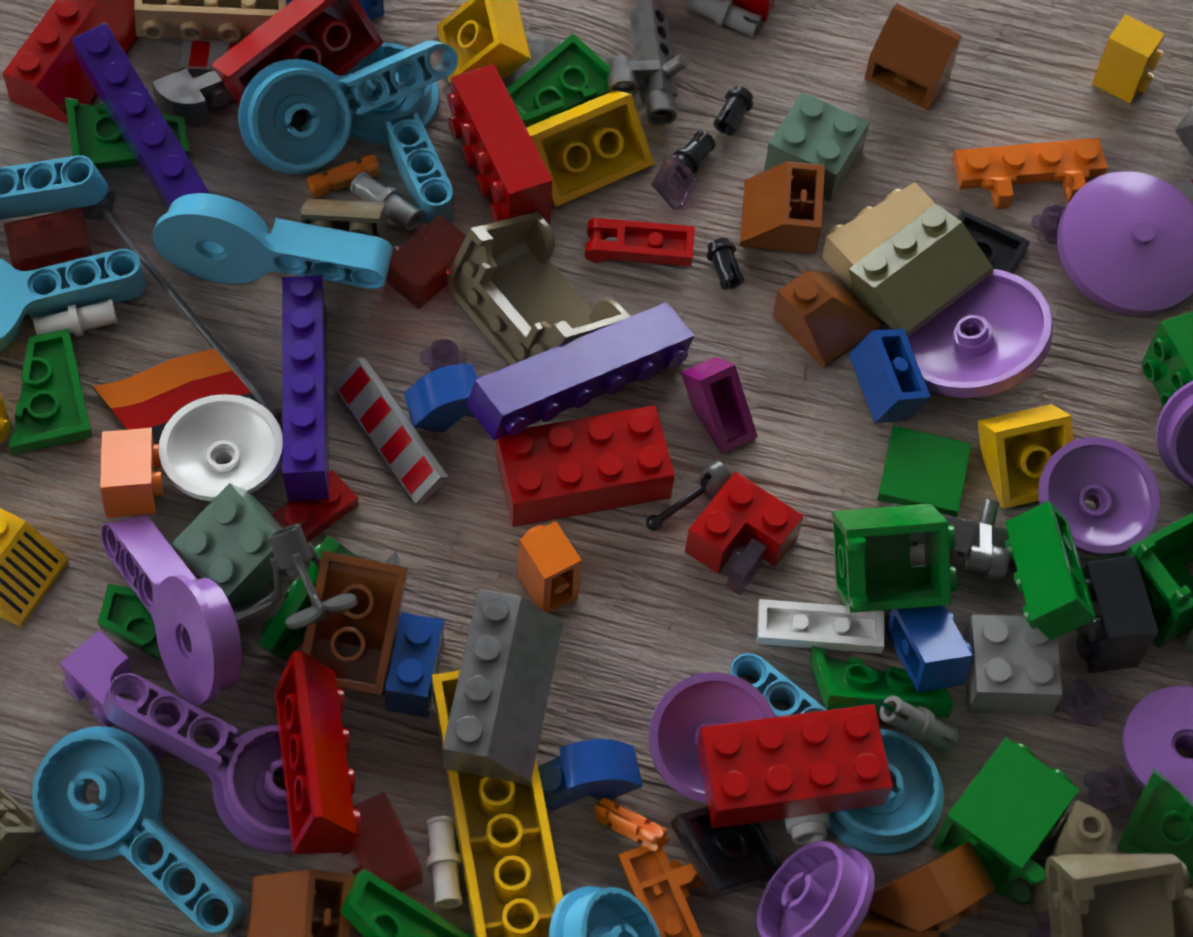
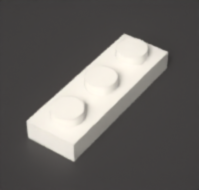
(819, 626)

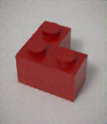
(737, 516)

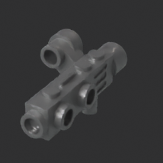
(654, 64)
(978, 542)

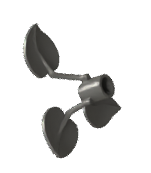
(294, 556)

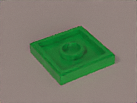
(924, 470)

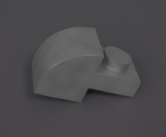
(190, 97)

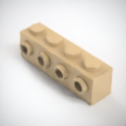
(202, 18)

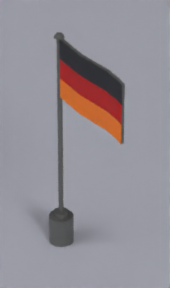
(161, 391)

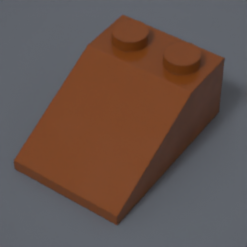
(362, 638)

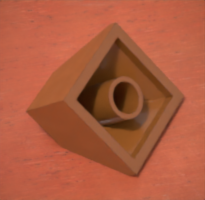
(823, 316)

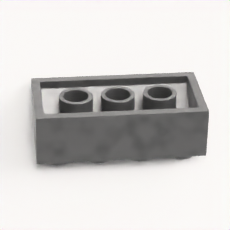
(502, 689)

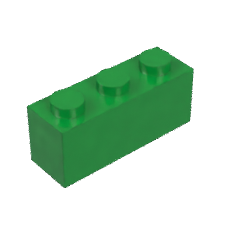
(1048, 571)

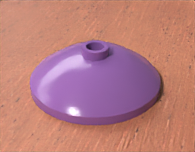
(1117, 484)
(681, 713)

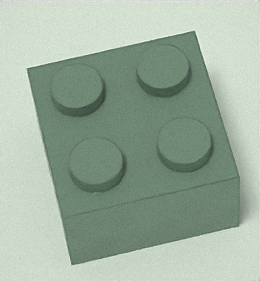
(819, 135)
(231, 544)

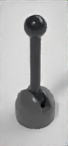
(711, 481)

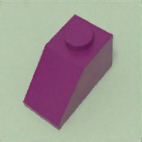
(720, 403)

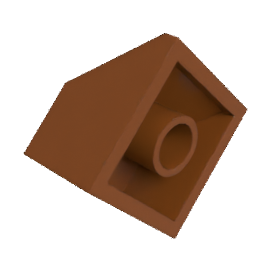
(936, 891)

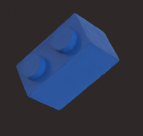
(889, 375)
(930, 647)
(413, 663)

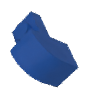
(441, 397)
(589, 769)

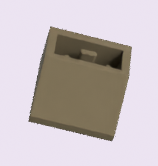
(344, 215)

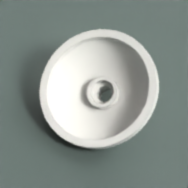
(219, 431)

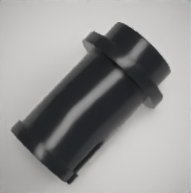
(737, 103)
(696, 150)
(722, 255)

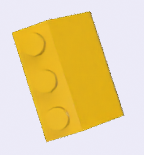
(591, 145)

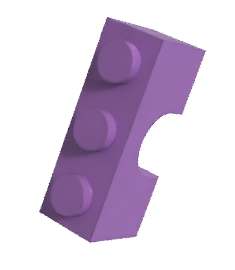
(89, 676)

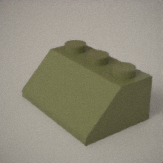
(920, 271)

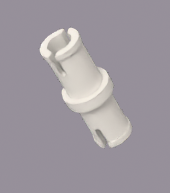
(78, 319)
(444, 862)

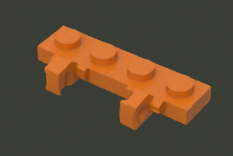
(1005, 166)
(662, 889)

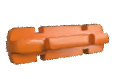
(342, 175)
(631, 824)

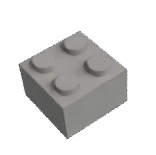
(1011, 667)

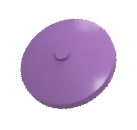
(1129, 244)
(985, 339)

